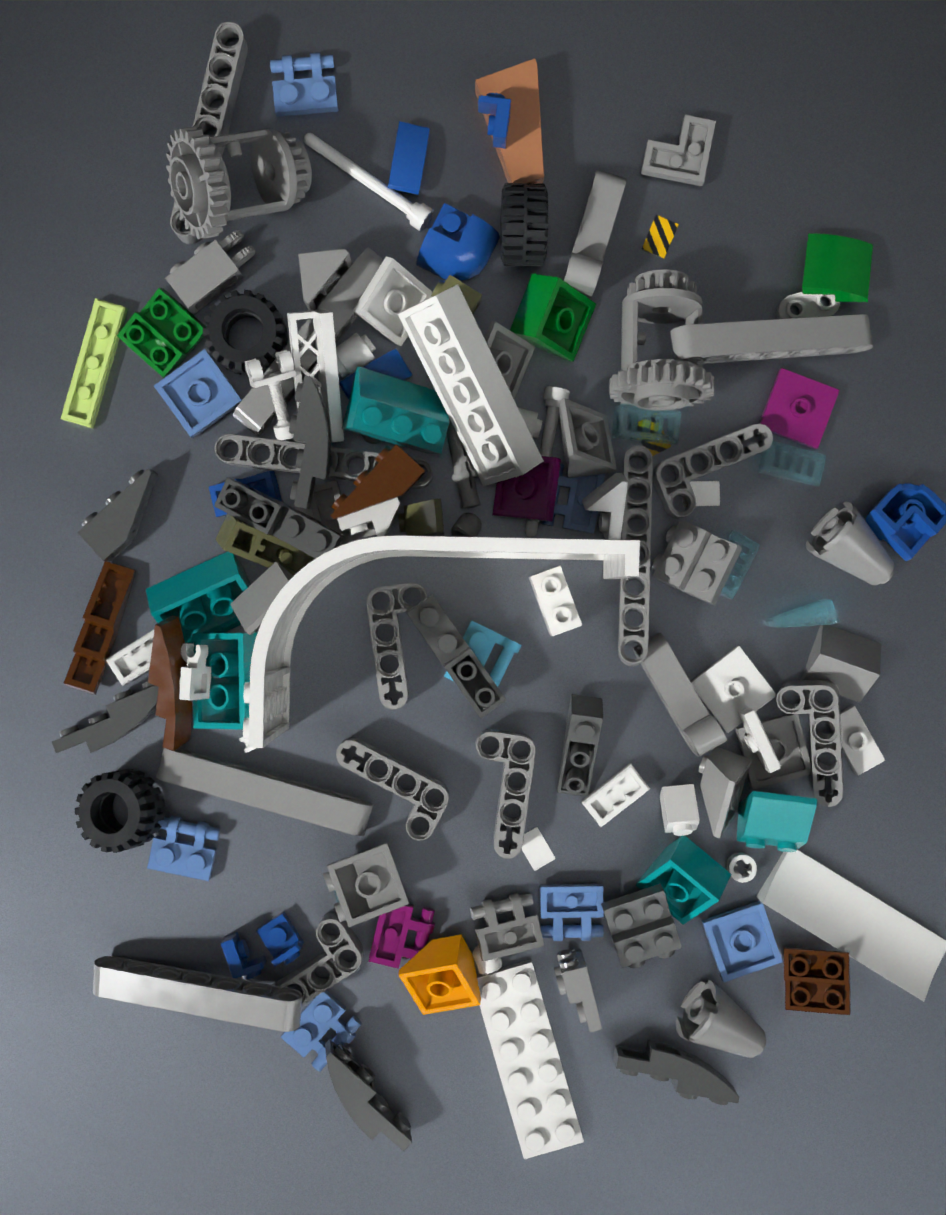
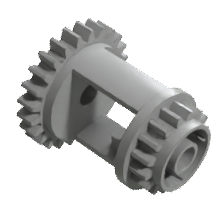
(203, 185)
(659, 384)

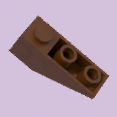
(388, 480)

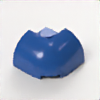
(457, 245)
(907, 518)

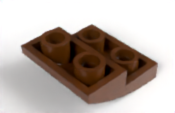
(817, 981)

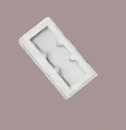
(132, 660)
(758, 741)
(857, 742)
(615, 795)

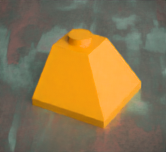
(442, 976)

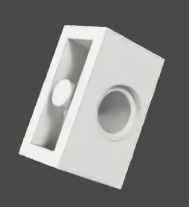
(555, 601)

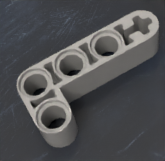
(594, 232)
(712, 462)
(394, 646)
(679, 697)
(819, 741)
(389, 781)
(510, 794)
(330, 959)

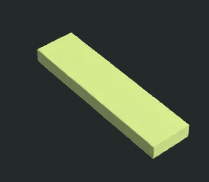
(94, 363)

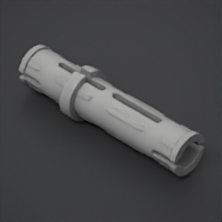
(463, 470)

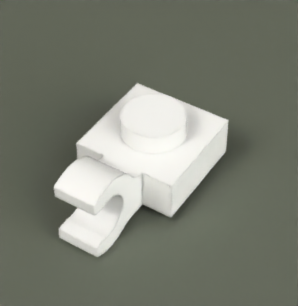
(196, 677)

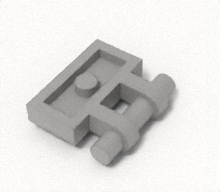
(510, 936)

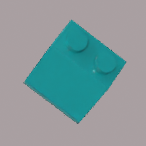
(775, 820)
(688, 878)

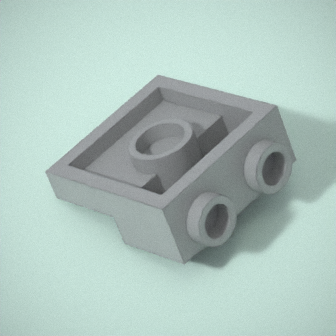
(696, 561)
(365, 885)
(575, 982)

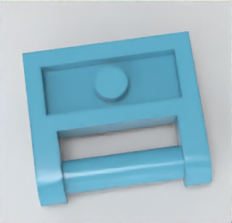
(482, 641)

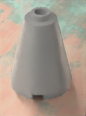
(851, 545)
(719, 1022)

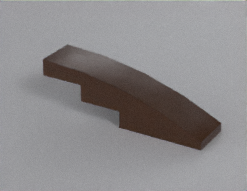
(100, 627)
(166, 673)

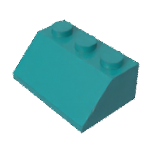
(396, 412)
(201, 596)
(230, 669)

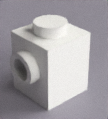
(679, 809)

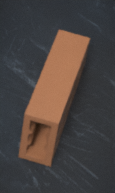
(523, 152)

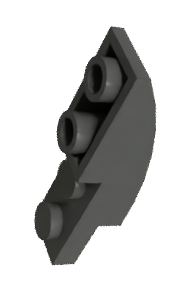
(313, 429)
(277, 519)
(456, 656)
(125, 715)
(688, 1073)
(358, 1095)

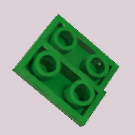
(837, 267)
(162, 333)

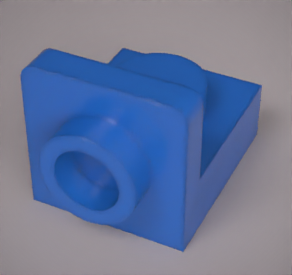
(498, 125)
(281, 939)
(236, 955)

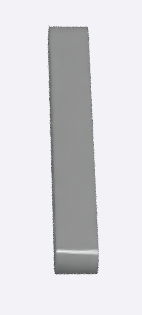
(217, 88)
(771, 339)
(257, 408)
(280, 449)
(643, 510)
(264, 791)
(197, 993)

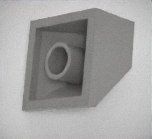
(723, 786)

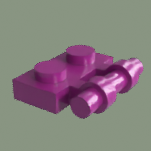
(391, 935)

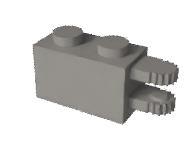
(209, 271)

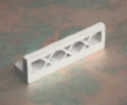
(326, 363)

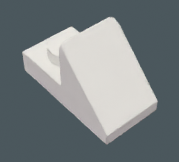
(611, 499)
(380, 515)

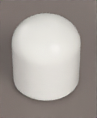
(488, 966)

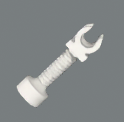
(273, 380)

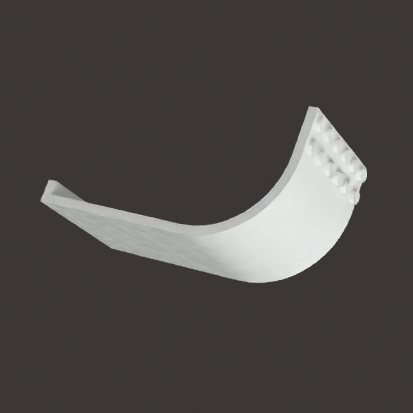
(271, 656)

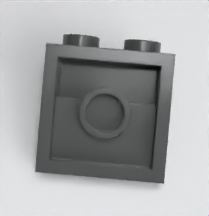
(641, 926)

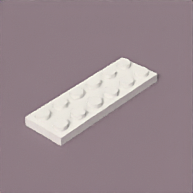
(528, 1060)

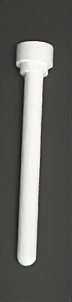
(417, 213)
(552, 396)

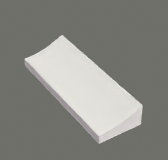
(471, 386)
(854, 922)

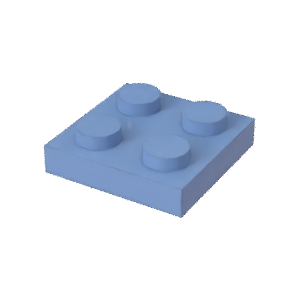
(198, 393)
(742, 941)

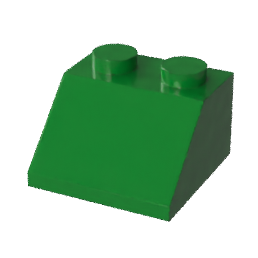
(553, 316)

